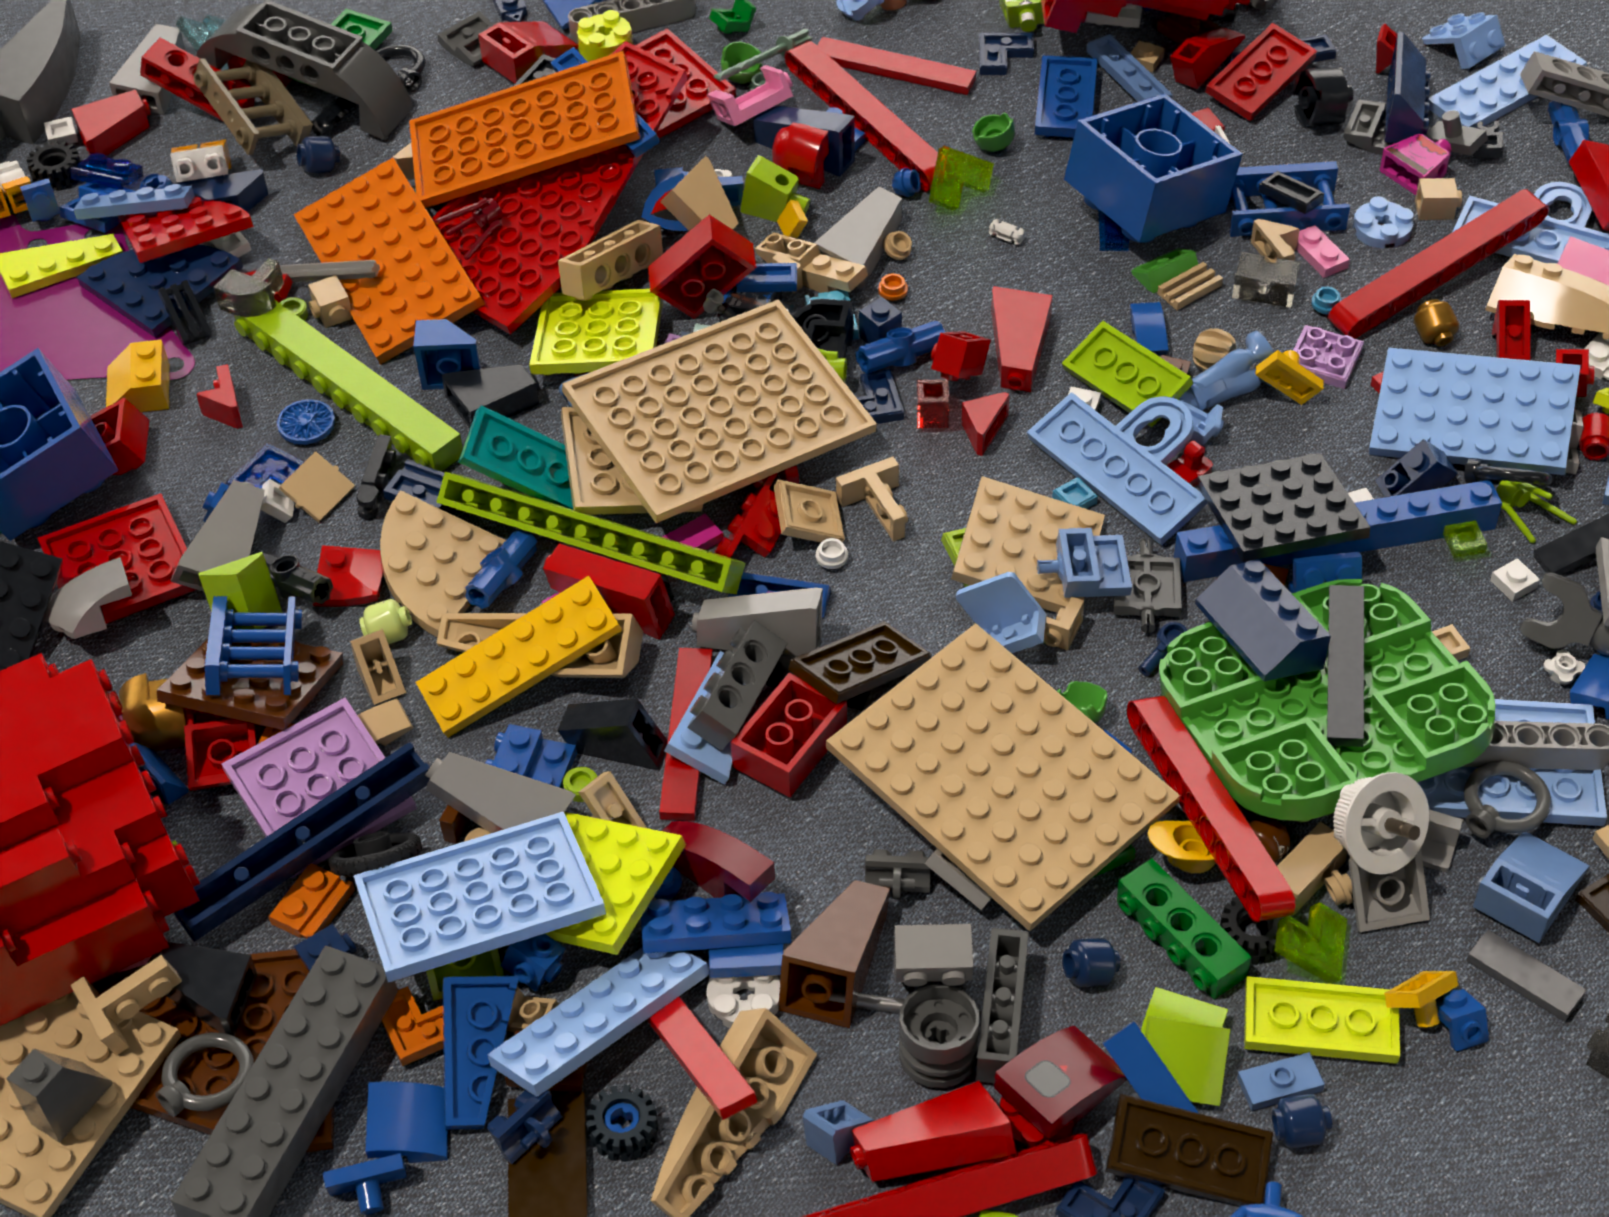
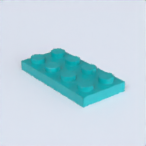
(517, 457)

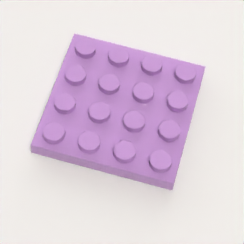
(304, 767)

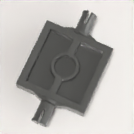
(1154, 587)

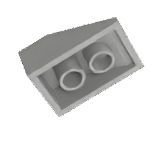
(933, 954)

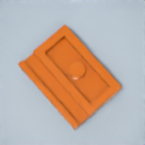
(311, 902)

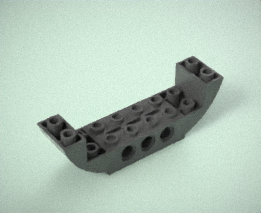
(315, 55)

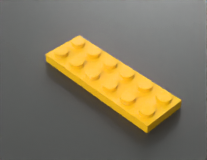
(518, 656)

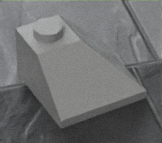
(1389, 897)

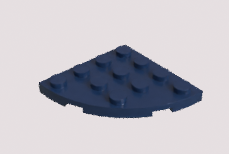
(134, 286)

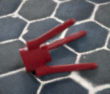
(485, 213)

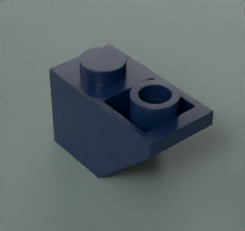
(1418, 470)

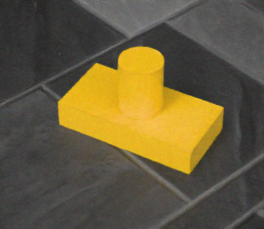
(1289, 377)
(1421, 993)

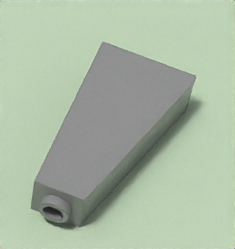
(129, 77)
(862, 230)
(224, 536)
(788, 614)
(493, 795)

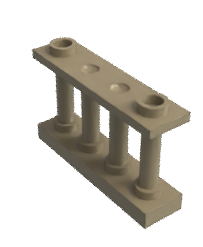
(265, 86)

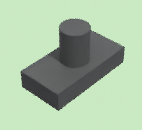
(1461, 138)

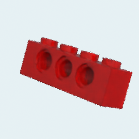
(174, 71)

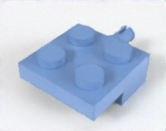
(1089, 564)

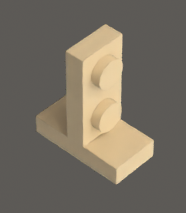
(875, 486)
(124, 999)

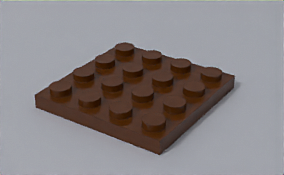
(252, 699)

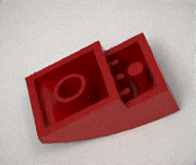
(211, 742)

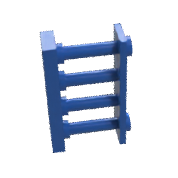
(1317, 175)
(223, 635)

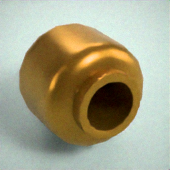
(1436, 322)

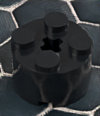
(1322, 96)

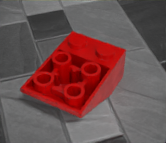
(517, 45)

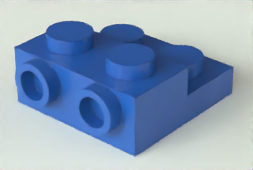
(529, 755)

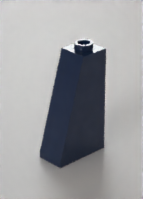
(839, 127)

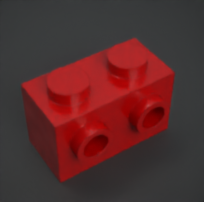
(959, 355)

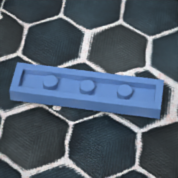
(1125, 69)
(136, 202)

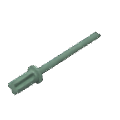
(783, 44)

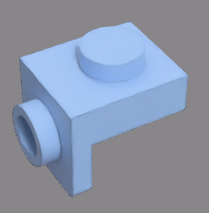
(1205, 423)

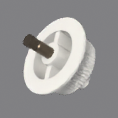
(1382, 821)

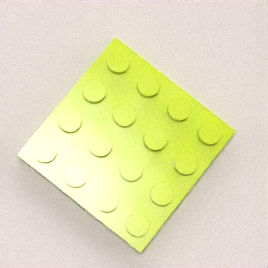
(594, 332)
(627, 870)

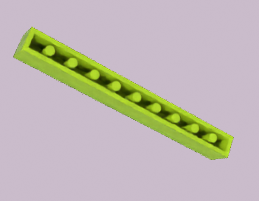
(354, 386)
(591, 533)

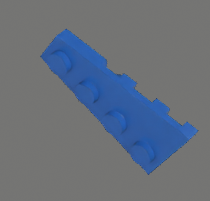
(473, 1026)

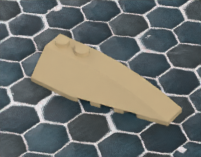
(1554, 295)
(608, 660)
(708, 1147)

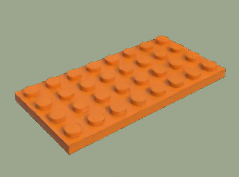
(523, 129)
(418, 272)

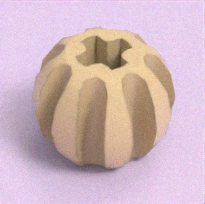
(1211, 347)

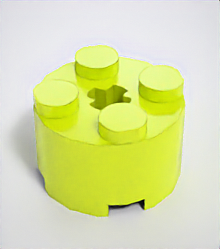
(602, 34)

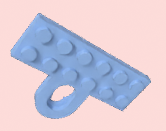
(1550, 237)
(1119, 468)

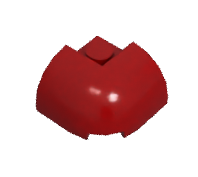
(802, 152)

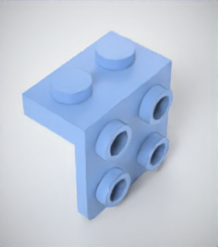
(1473, 37)
(1005, 611)

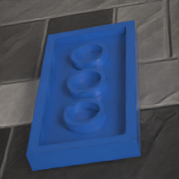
(1064, 94)
(715, 923)

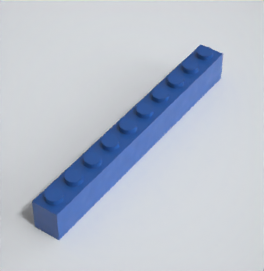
(1392, 522)

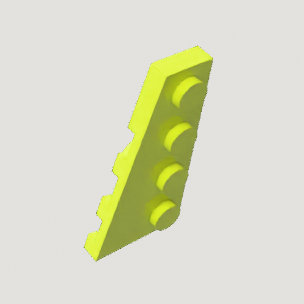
(49, 264)

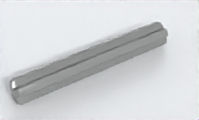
(321, 271)

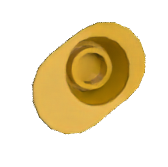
(1181, 845)

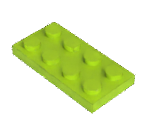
(1124, 369)

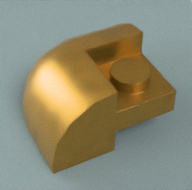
(151, 722)

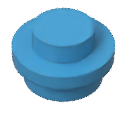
(1325, 299)

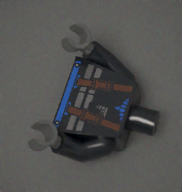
(736, 303)

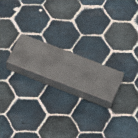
(1526, 975)

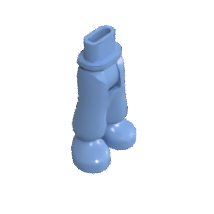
(1230, 375)

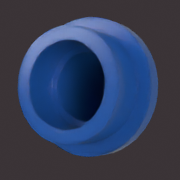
(906, 182)

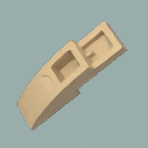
(818, 270)

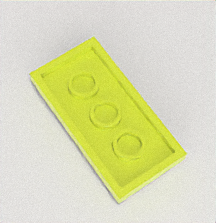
(1320, 1020)

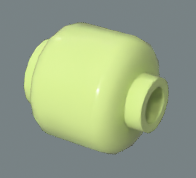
(389, 617)

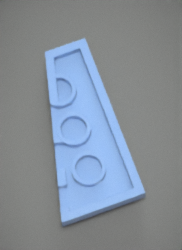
(694, 749)

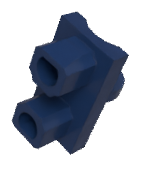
(526, 1126)

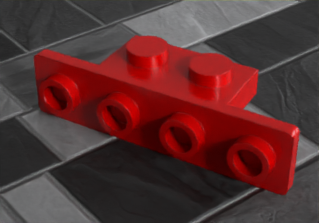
(758, 523)

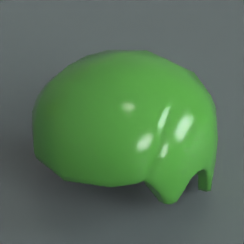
(737, 53)
(994, 132)
(1087, 698)

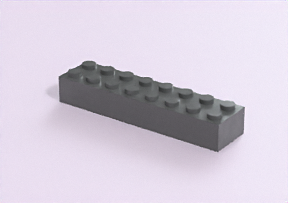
(288, 1090)

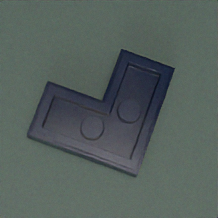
(997, 47)
(881, 397)
(1131, 1199)

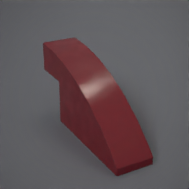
(721, 861)

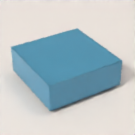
(1076, 493)

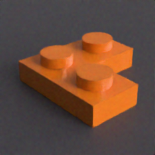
(411, 1032)

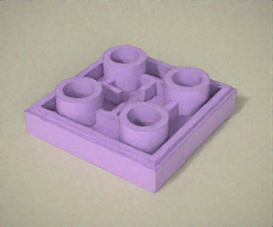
(1328, 354)

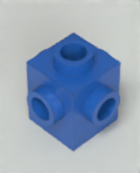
(534, 960)

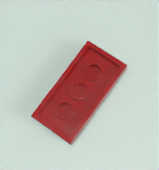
(1261, 71)

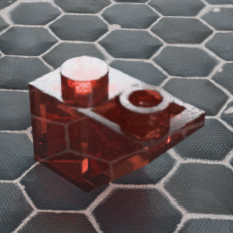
(932, 403)

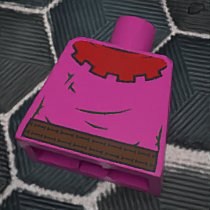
(1415, 159)

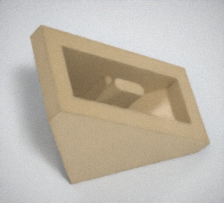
(377, 667)

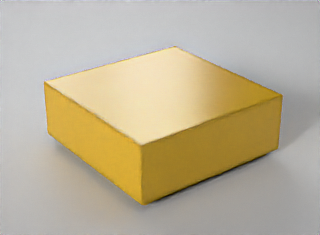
(792, 219)

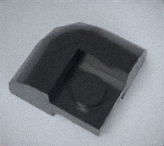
(828, 324)

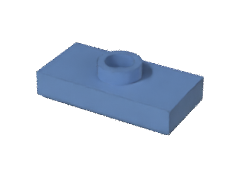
(1280, 1079)

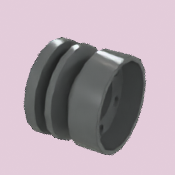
(938, 1035)

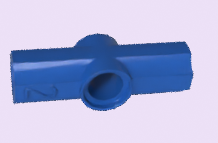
(1567, 127)
(899, 347)
(501, 568)

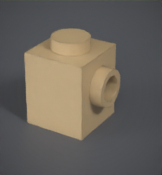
(1437, 199)
(329, 301)

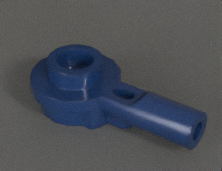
(1164, 638)

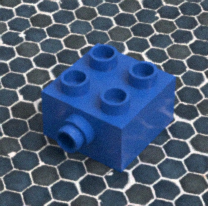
(1152, 167)
(45, 445)

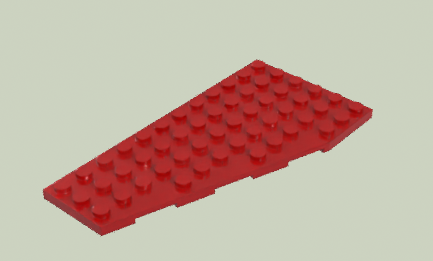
(554, 208)

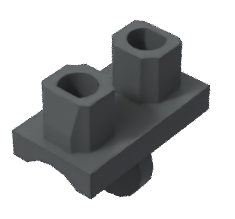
(898, 872)

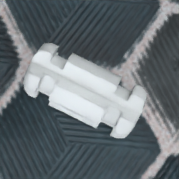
(1006, 231)

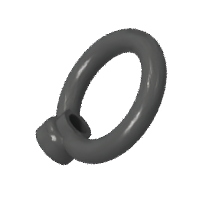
(1485, 819)
(176, 1096)

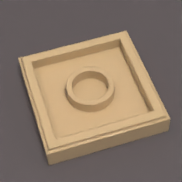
(808, 512)

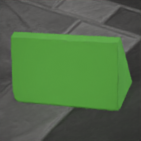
(1164, 268)

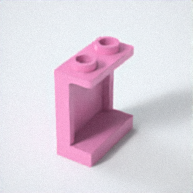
(752, 103)

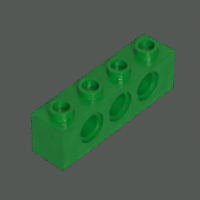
(1178, 910)

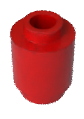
(1595, 436)

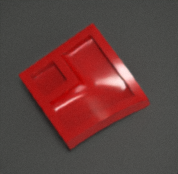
(354, 575)

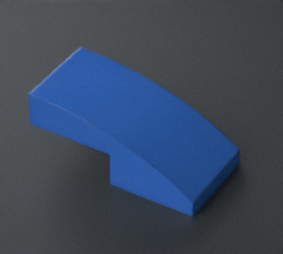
(1149, 327)

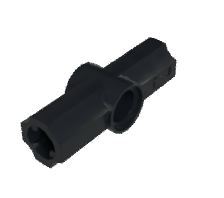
(296, 580)

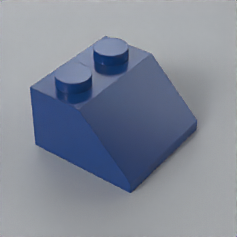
(442, 349)

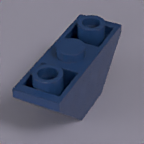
(239, 188)

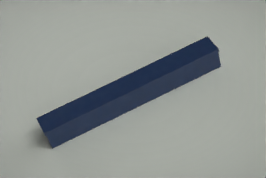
(303, 840)

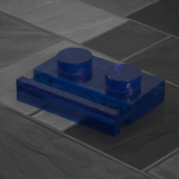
(107, 171)

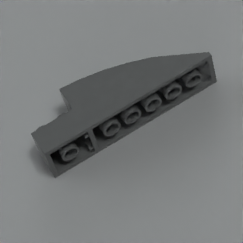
(38, 71)

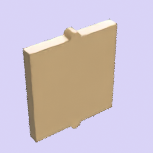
(316, 486)

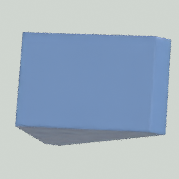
(830, 1128)

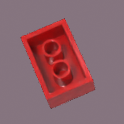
(701, 261)
(787, 735)

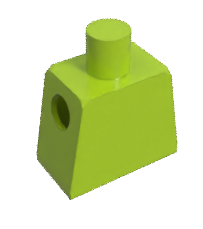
(769, 190)

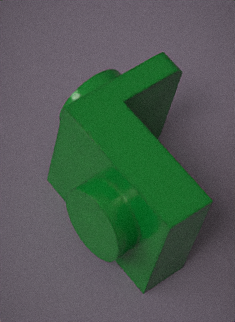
(735, 19)

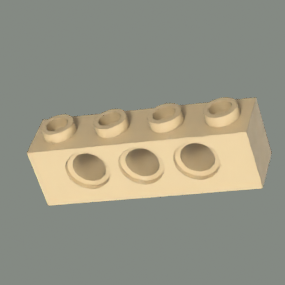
(610, 259)

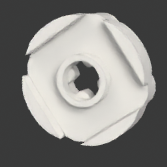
(727, 1004)

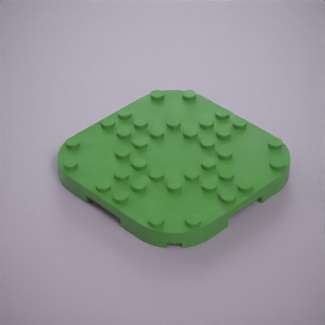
(1271, 735)

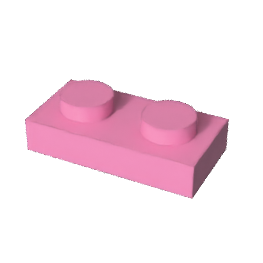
(1321, 252)

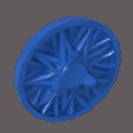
(306, 421)

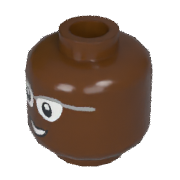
(1272, 836)

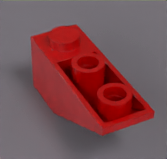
(1202, 55)

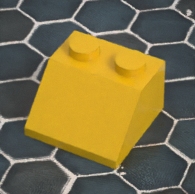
(140, 376)

